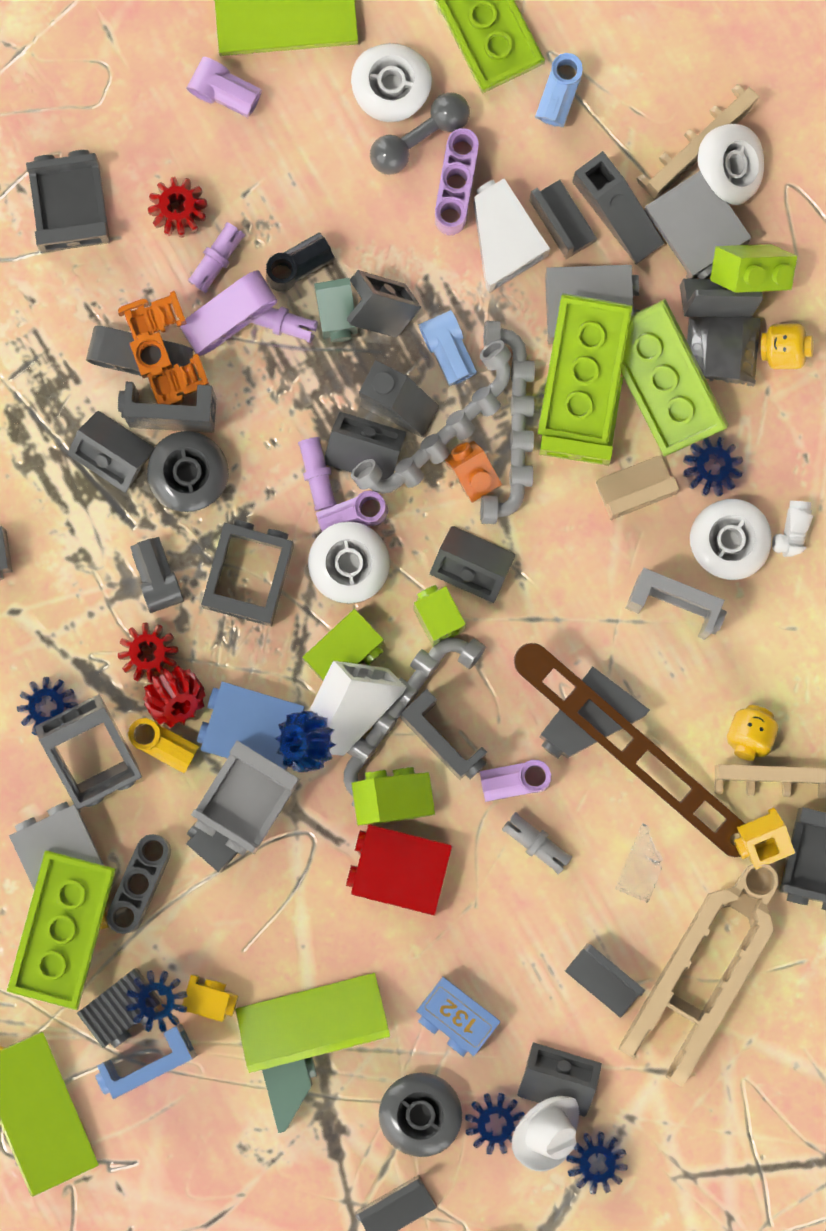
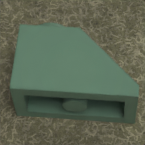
(334, 306)
(287, 1088)

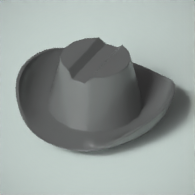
(187, 471)
(420, 1115)

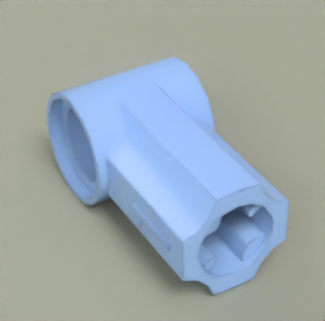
(559, 92)
(445, 338)

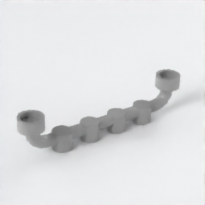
(520, 439)
(433, 447)
(425, 665)

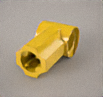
(166, 746)

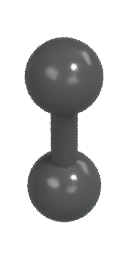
(391, 153)

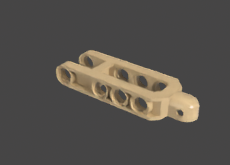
(749, 898)

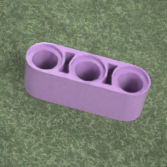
(456, 165)
(228, 313)

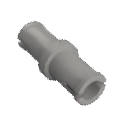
(536, 843)

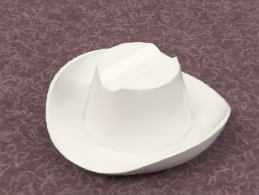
(391, 82)
(732, 162)
(731, 539)
(348, 562)
(546, 1133)

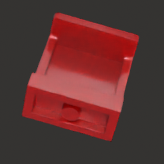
(399, 869)

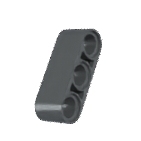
(112, 350)
(126, 897)

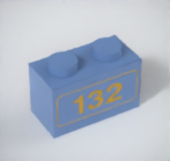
(457, 1017)

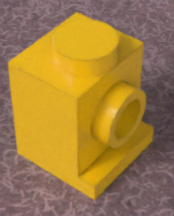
(764, 840)
(209, 999)

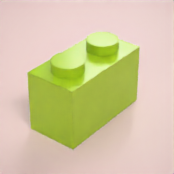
(753, 268)
(438, 614)
(349, 642)
(392, 797)

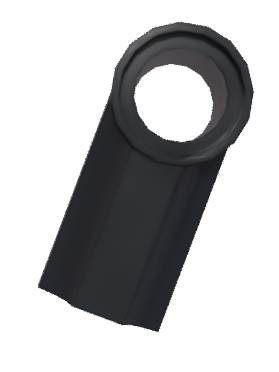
(301, 260)

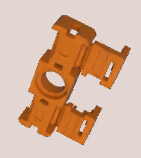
(143, 325)

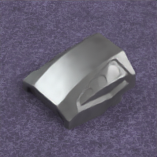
(725, 347)

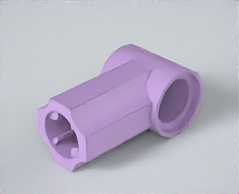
(215, 84)
(352, 511)
(510, 781)

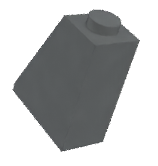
(397, 399)
(567, 738)

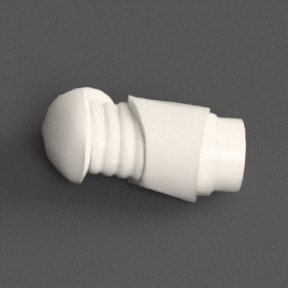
(795, 529)

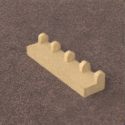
(685, 159)
(785, 775)

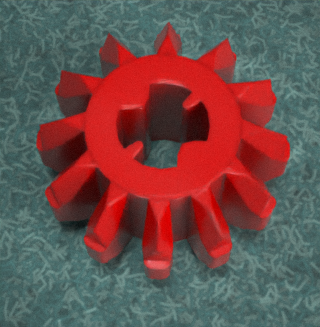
(191, 203)
(136, 652)
(174, 696)

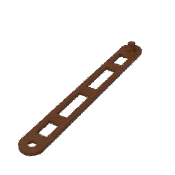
(536, 662)

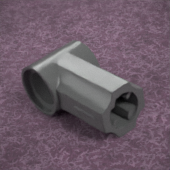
(158, 583)

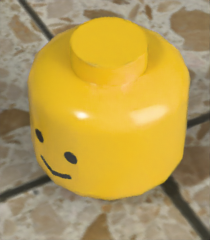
(786, 346)
(752, 732)

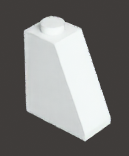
(505, 235)
(354, 700)

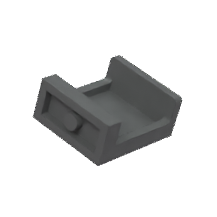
(68, 201)
(169, 417)
(414, 719)
(806, 869)

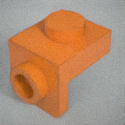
(473, 470)

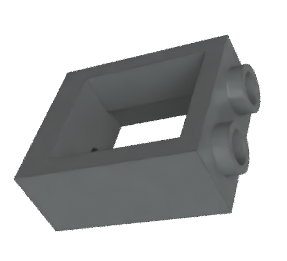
(238, 608)
(72, 723)

